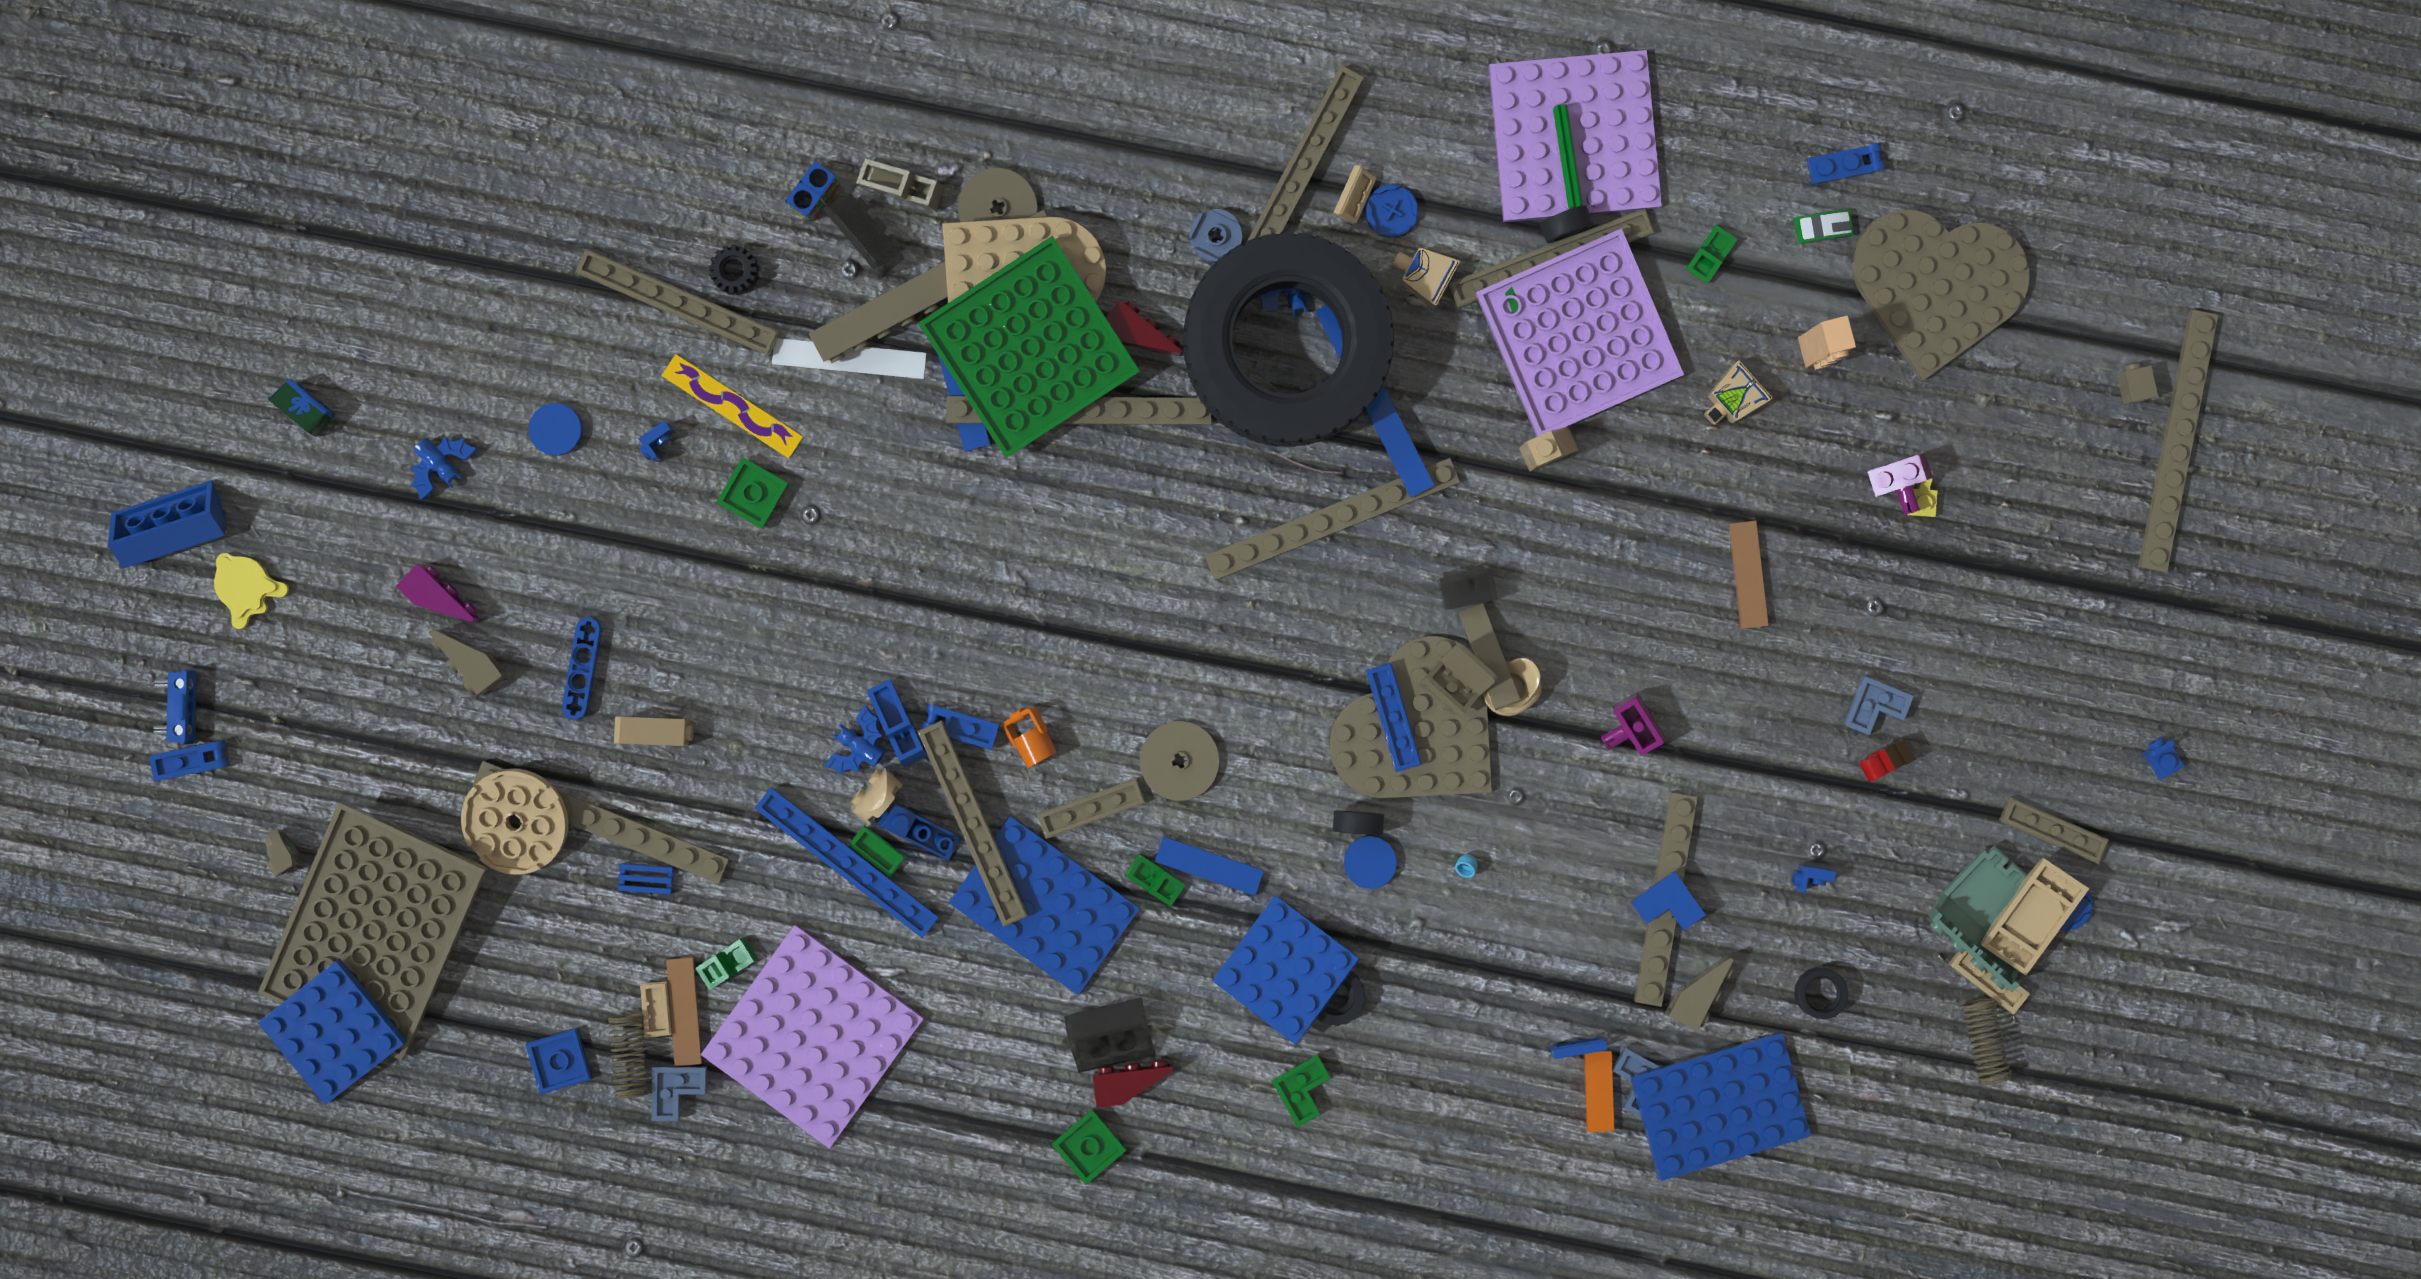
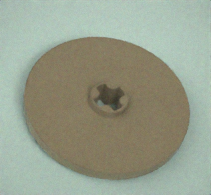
(998, 186)
(1159, 753)

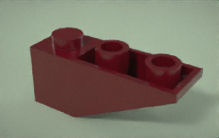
(1138, 333)
(1121, 1085)

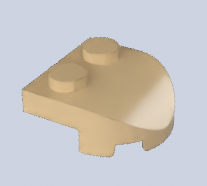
(877, 796)

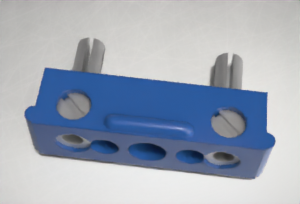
(180, 706)

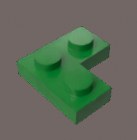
(1294, 1088)

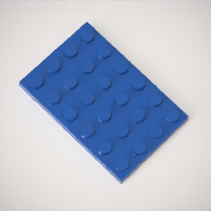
(1069, 909)
(1720, 1106)

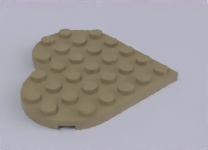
(1937, 285)
(1449, 746)

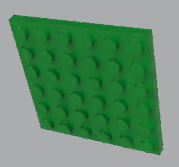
(1028, 347)

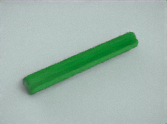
(1567, 156)

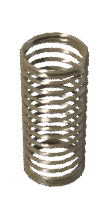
(1995, 1074)
(637, 1092)

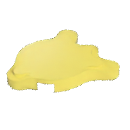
(244, 586)

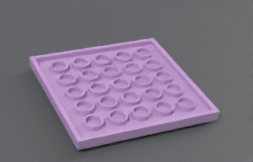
(1609, 127)
(1581, 333)
(812, 1036)

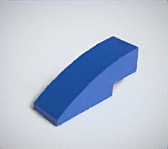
(897, 723)

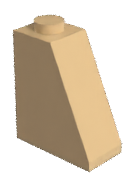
(1548, 448)
(653, 731)

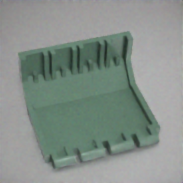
(1971, 905)

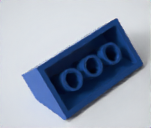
(166, 524)

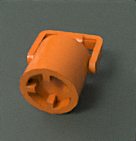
(1033, 745)

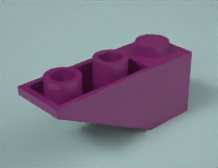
(428, 591)

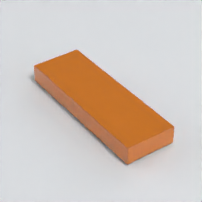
(1599, 1091)

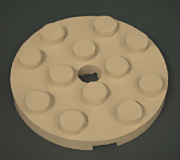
(537, 806)

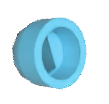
(1466, 866)

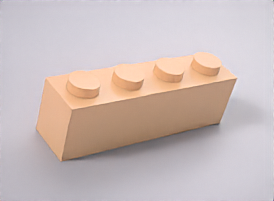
(1827, 343)

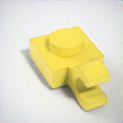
(1926, 499)

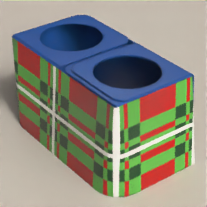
(818, 203)

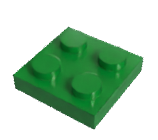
(752, 493)
(1089, 1146)

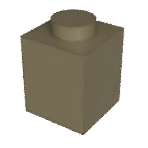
(2137, 384)

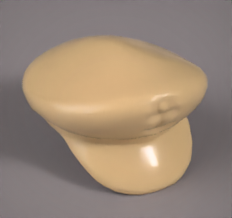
(1527, 683)

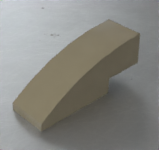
(901, 184)

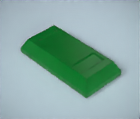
(877, 851)

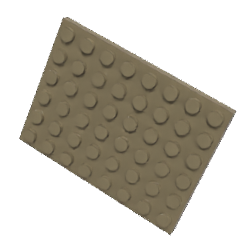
(381, 907)

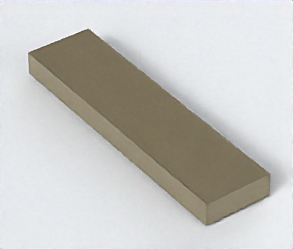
(1487, 650)
(1091, 808)
(2053, 830)

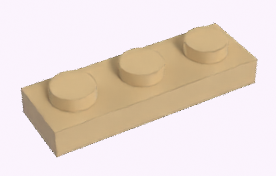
(2008, 1000)

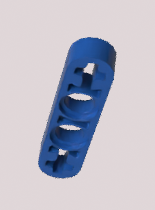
(587, 669)

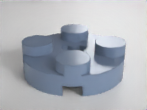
(1211, 221)

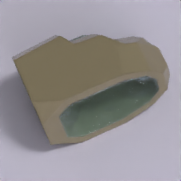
(281, 853)

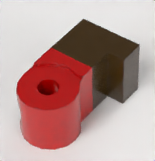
(1886, 759)

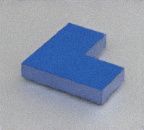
(1668, 895)

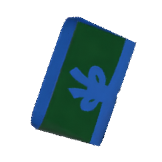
(302, 407)

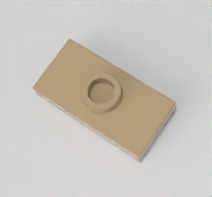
(1355, 195)
(656, 1009)

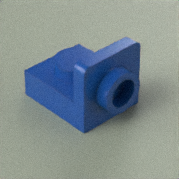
(657, 436)
(2163, 757)
(1816, 875)

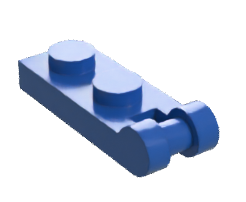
(1845, 164)
(964, 727)
(188, 761)

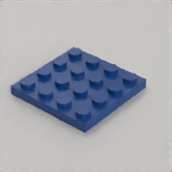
(1286, 970)
(332, 1031)

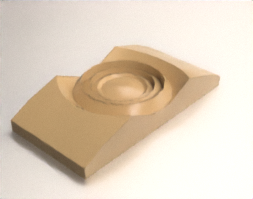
(2033, 916)

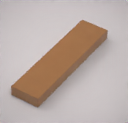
(1748, 574)
(684, 1011)

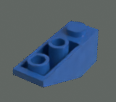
(918, 830)

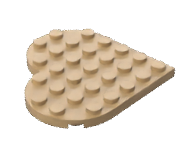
(984, 247)

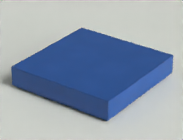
(559, 1061)

